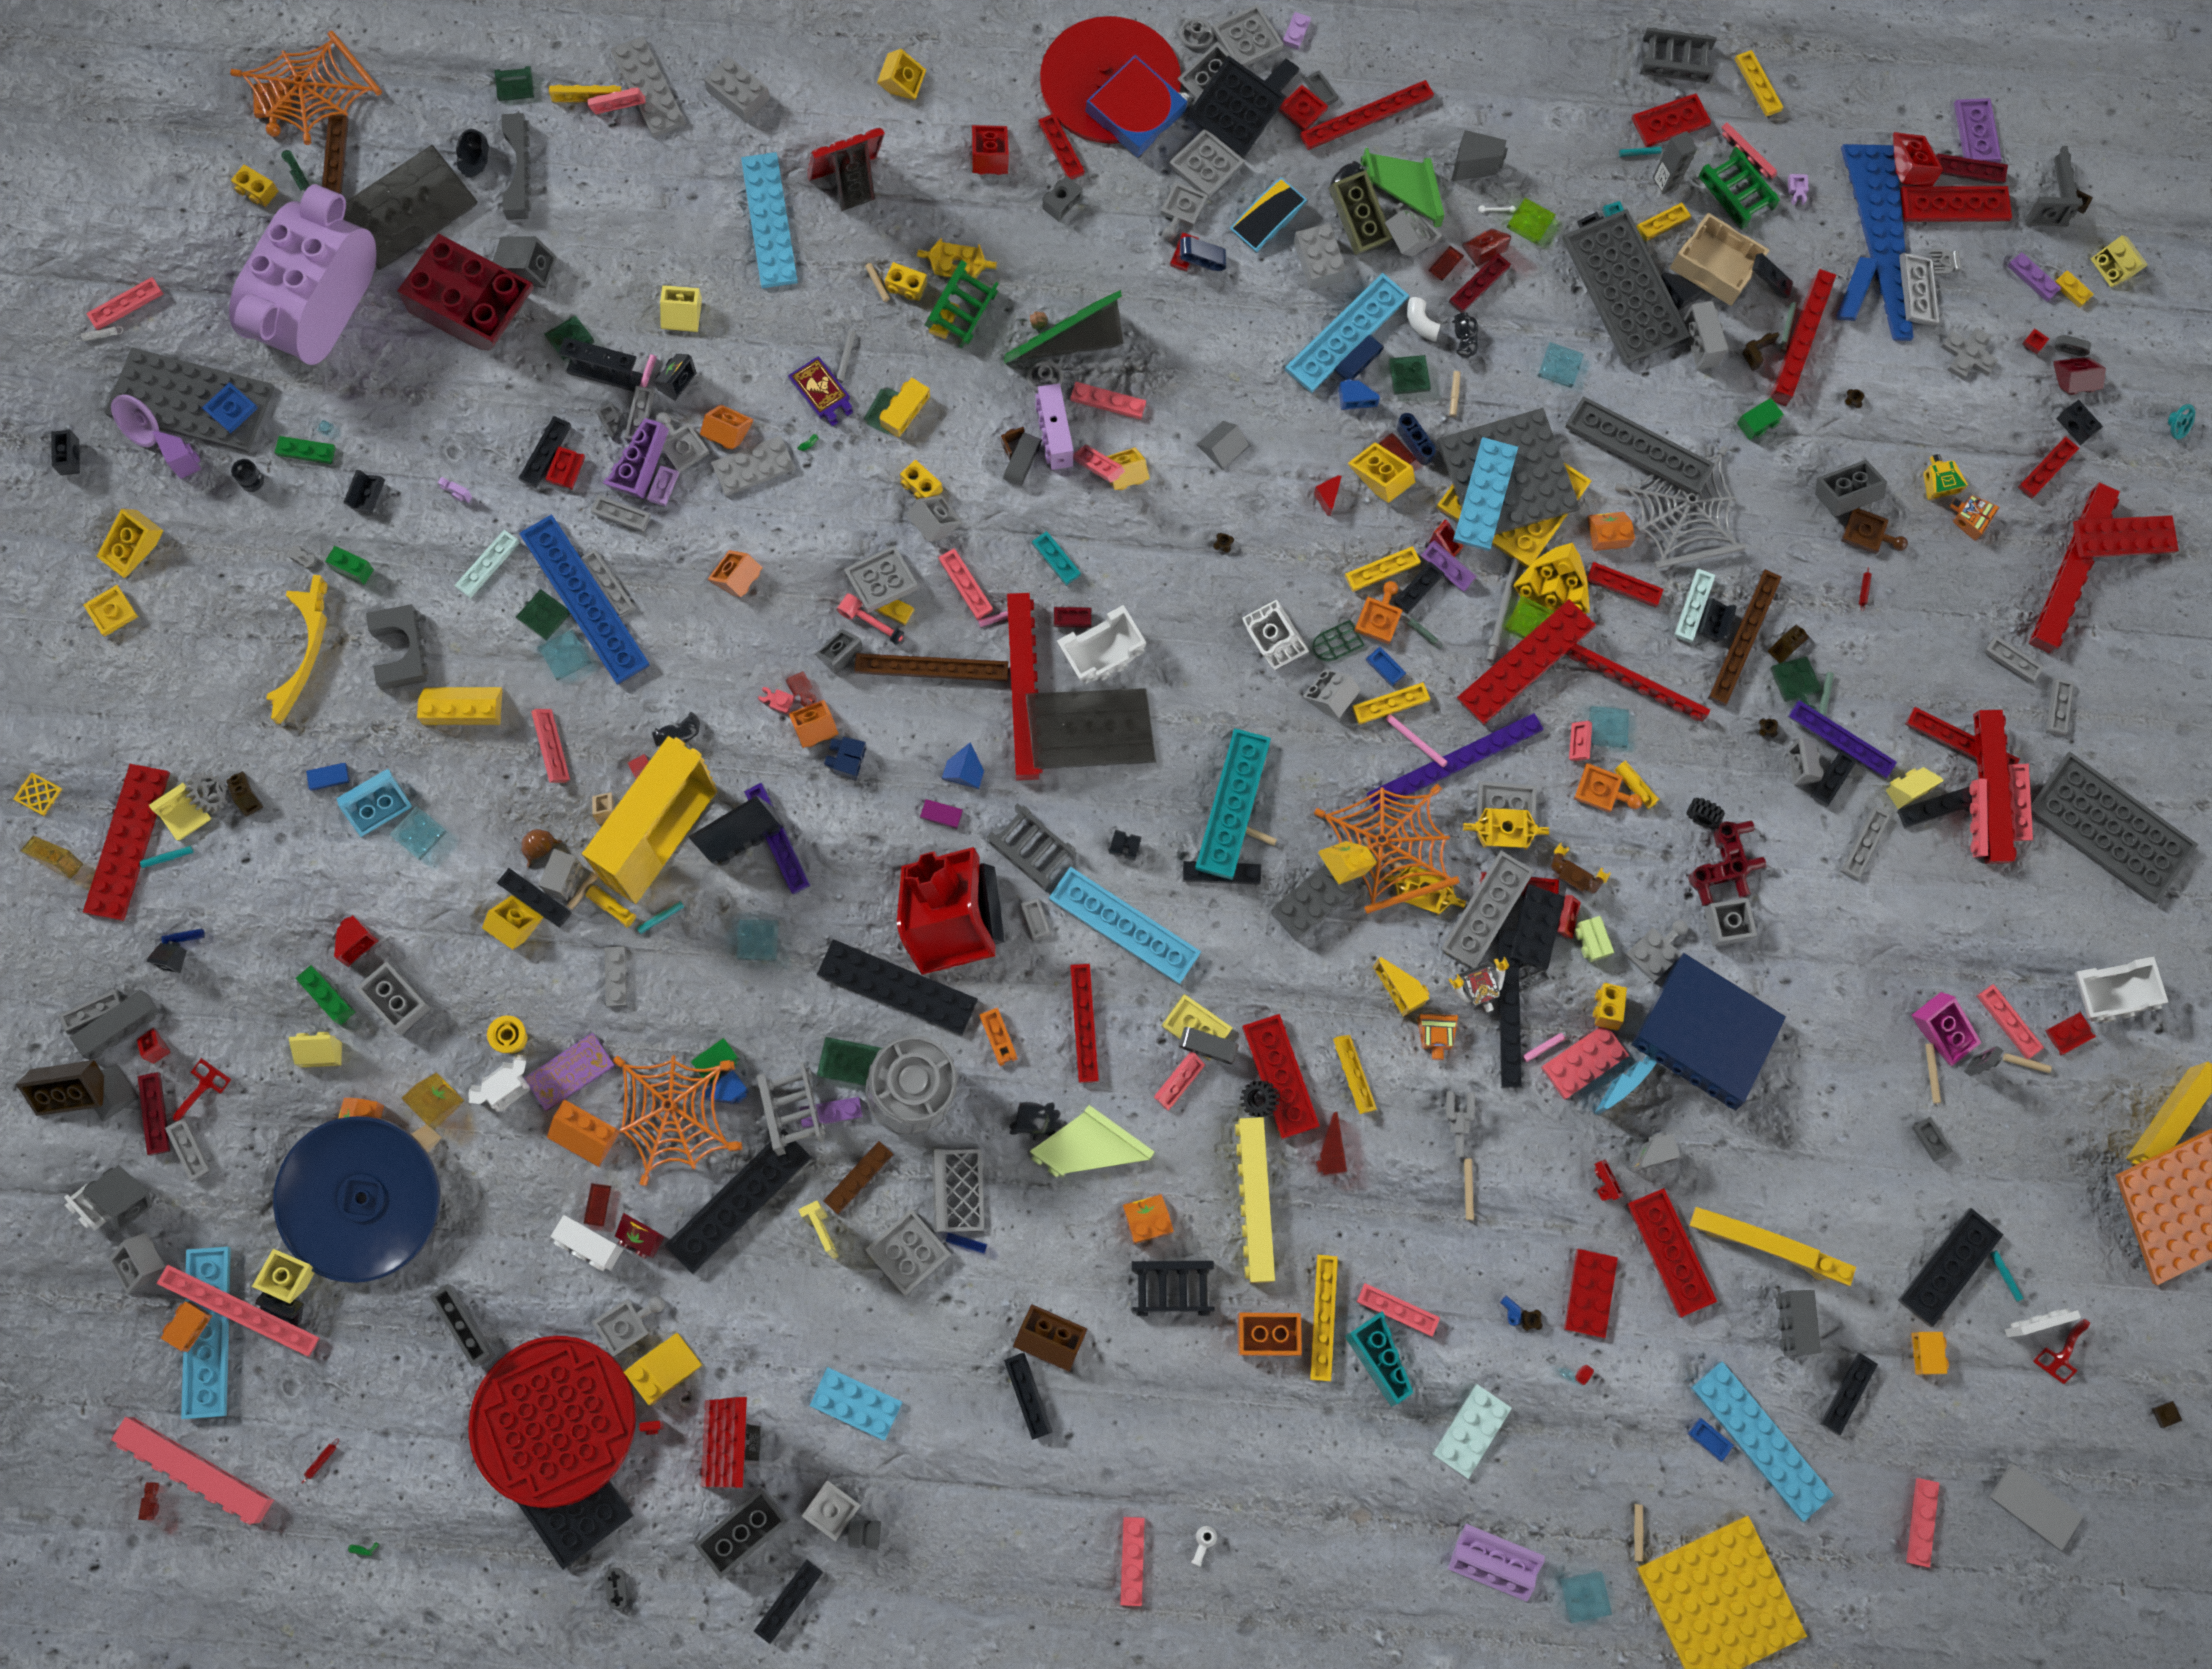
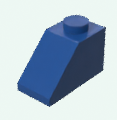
(1356, 395)
(728, 1090)

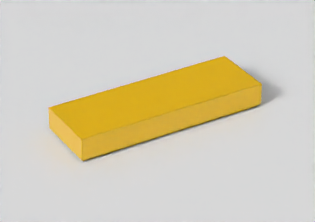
(1663, 222)

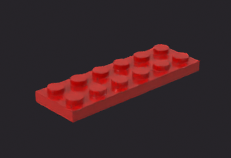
(1956, 204)
(2125, 536)
(1278, 1066)
(1671, 1253)

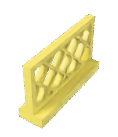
(813, 1214)

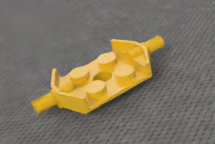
(943, 255)
(1491, 833)
(1434, 901)

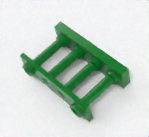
(1727, 199)
(944, 303)

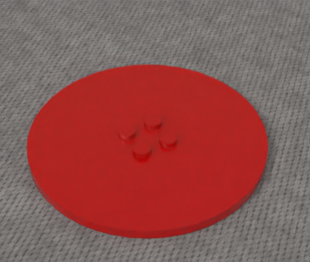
(1088, 57)
(552, 1421)

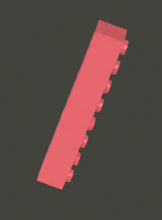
(192, 1470)

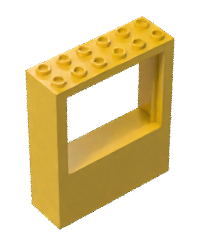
(651, 820)

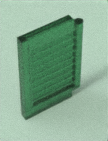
(880, 403)

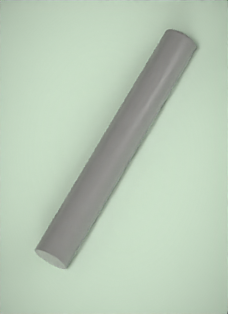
(845, 357)

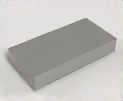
(1035, 919)

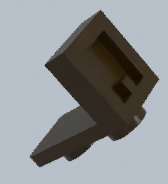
(1751, 352)
(1788, 643)
(243, 794)

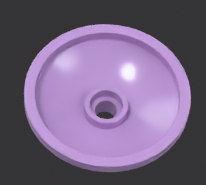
(134, 420)

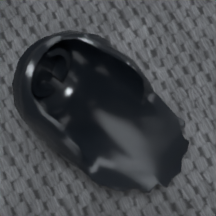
(472, 152)

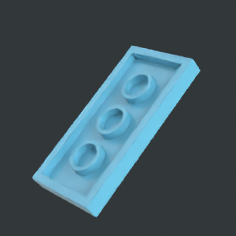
(856, 1404)

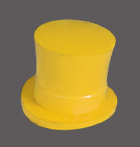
(507, 1035)

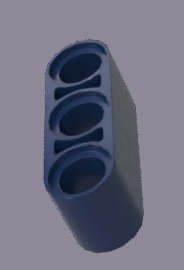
(1203, 254)
(1359, 358)
(1416, 430)

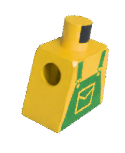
(1943, 478)

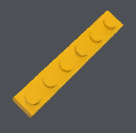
(1323, 1318)

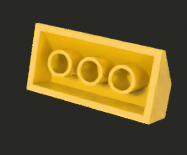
(460, 706)

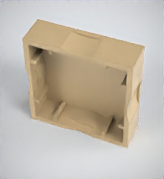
(1718, 259)

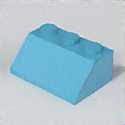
(374, 802)

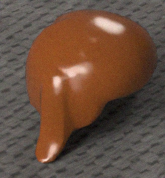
(537, 844)

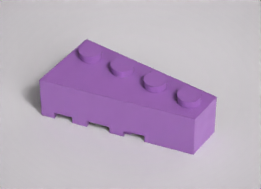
(639, 460)

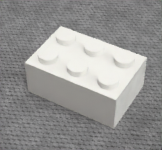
(586, 1244)

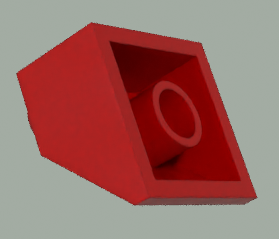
(352, 940)

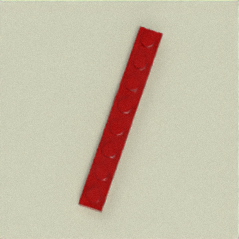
(1366, 115)
(1642, 684)

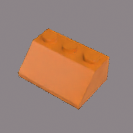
(582, 1133)

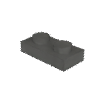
(1932, 1139)

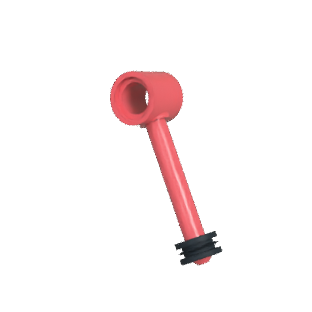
(850, 608)

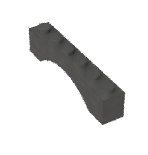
(516, 196)

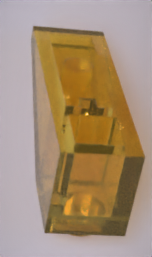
(52, 857)

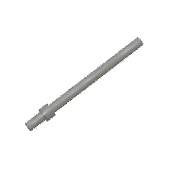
(1495, 641)

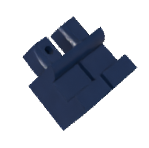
(849, 757)

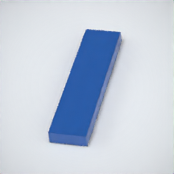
(1857, 289)

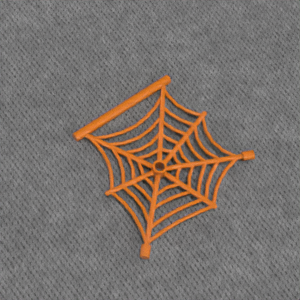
(300, 84)
(1412, 894)

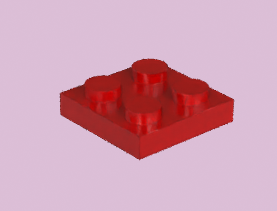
(1303, 108)

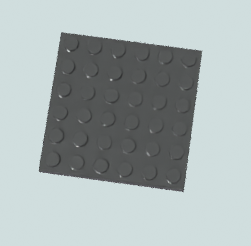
(1538, 480)

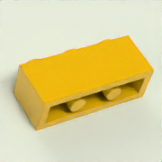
(904, 407)

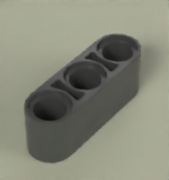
(1022, 459)
(1208, 1045)

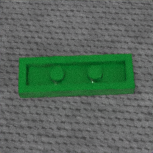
(305, 450)

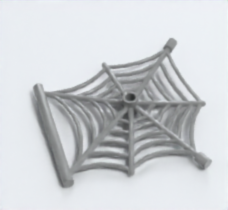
(1689, 502)

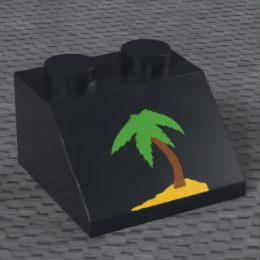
(676, 375)

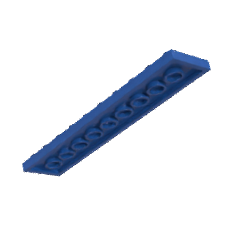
(584, 599)

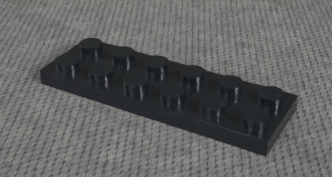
(1950, 1267)

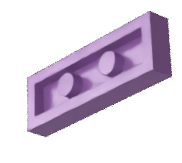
(2034, 276)
(1453, 569)
(835, 1111)

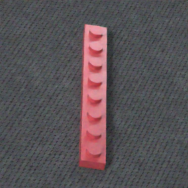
(238, 1310)

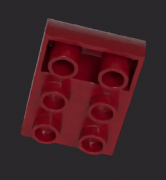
(463, 293)

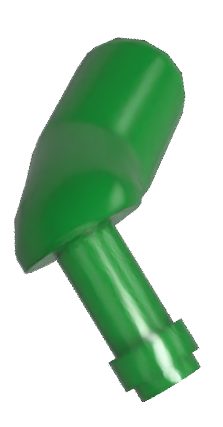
(811, 441)
(357, 1549)

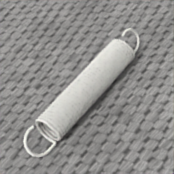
(98, 334)

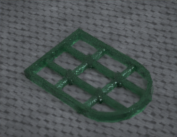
(1340, 635)

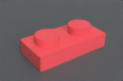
(1580, 741)

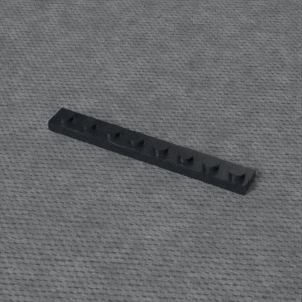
(1509, 1016)

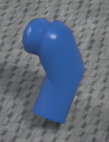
(1514, 1311)

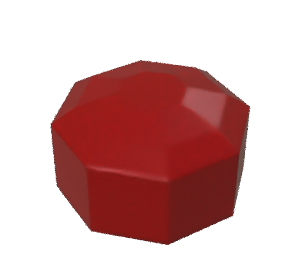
(1584, 1374)

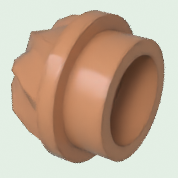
(1038, 320)

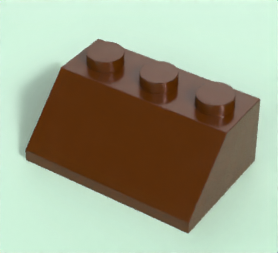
(1050, 1337)

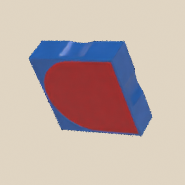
(1136, 106)

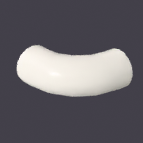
(1419, 320)

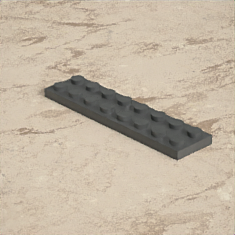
(1640, 445)

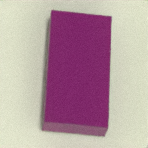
(941, 813)

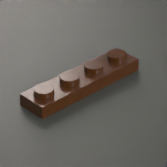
(858, 1177)

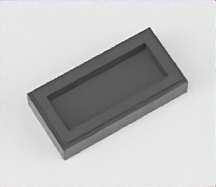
(1321, 88)

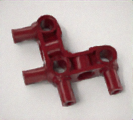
(1732, 854)

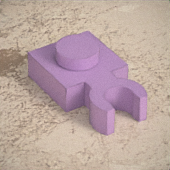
(1798, 186)
(457, 491)

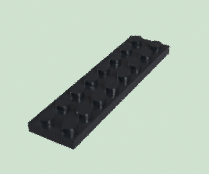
(897, 987)
(736, 1204)

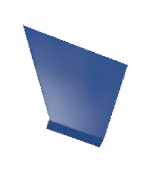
(964, 768)

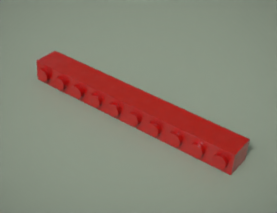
(2071, 576)
(1022, 679)

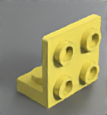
(178, 814)

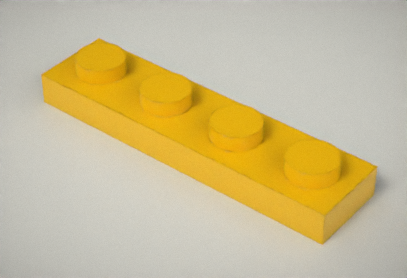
(1758, 83)
(579, 93)
(1382, 569)
(1390, 703)
(1354, 1074)

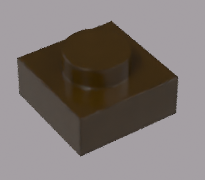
(2166, 1414)

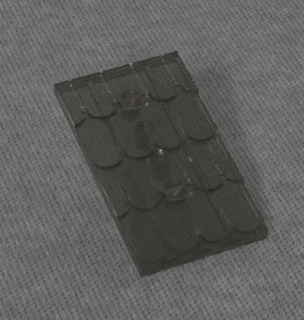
(409, 204)
(1090, 728)

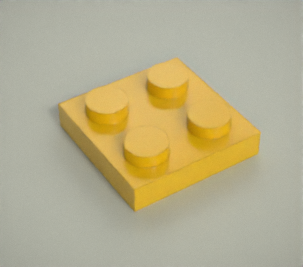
(110, 610)

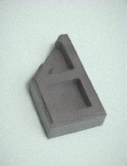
(610, 419)

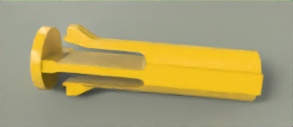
(1636, 784)
(610, 905)

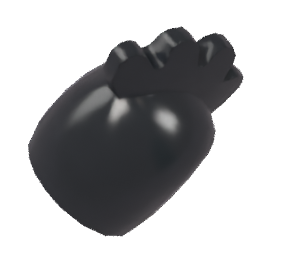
(1036, 1119)

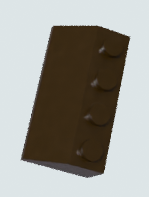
(63, 1087)

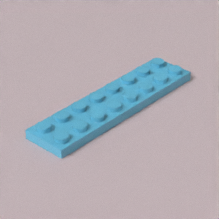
(769, 220)
(1346, 332)
(1124, 925)
(207, 1360)
(1762, 1441)

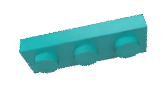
(1056, 558)

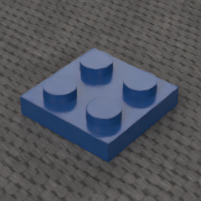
(230, 407)

